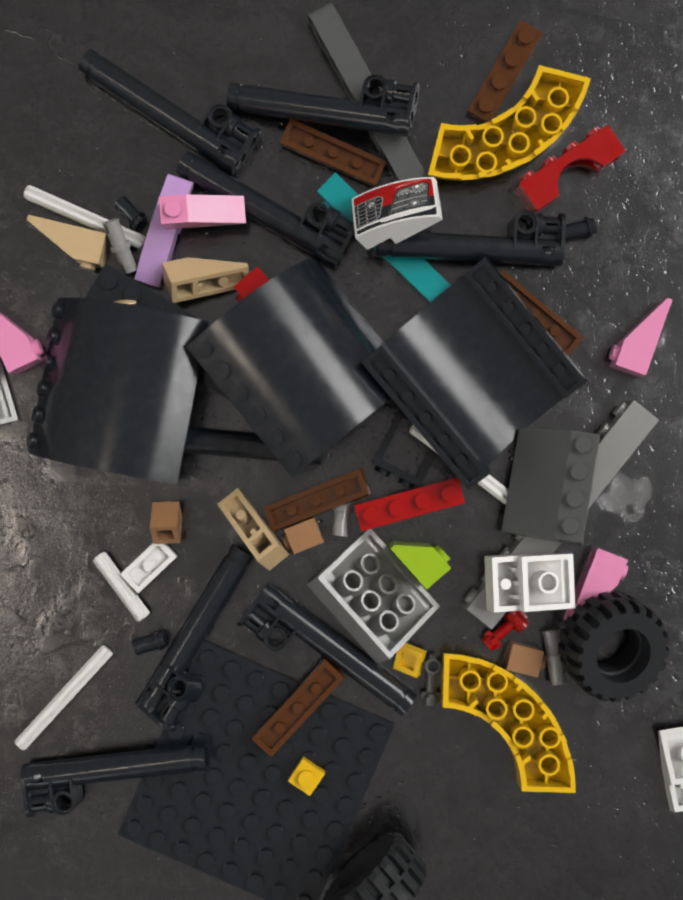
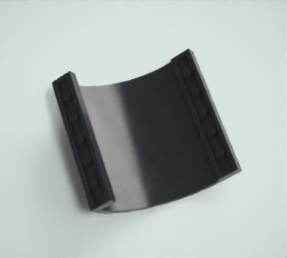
(294, 363)
(474, 370)
(116, 388)

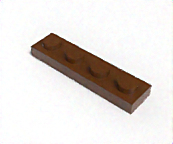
(504, 72)
(333, 153)
(557, 327)
(317, 500)
(298, 707)

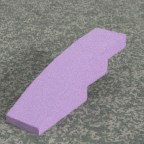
(160, 241)

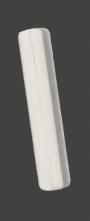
(120, 586)

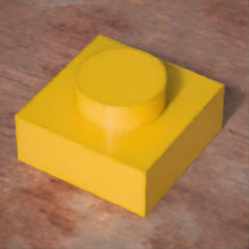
(409, 660)
(306, 776)

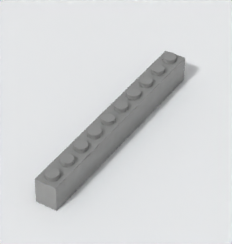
(616, 445)

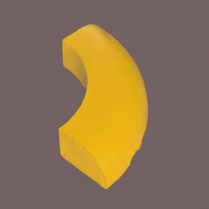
(515, 135)
(517, 714)

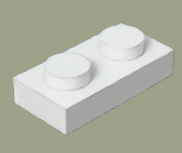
(148, 566)

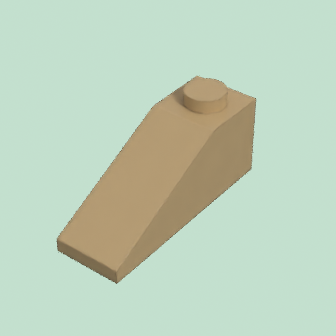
(82, 244)
(198, 277)
(253, 530)

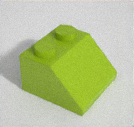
(422, 560)

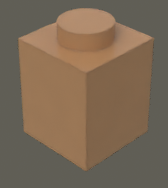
(166, 522)
(302, 536)
(524, 658)

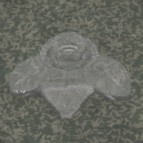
(626, 492)

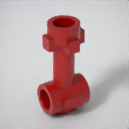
(515, 620)

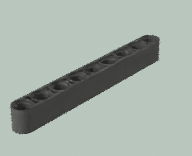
(352, 72)

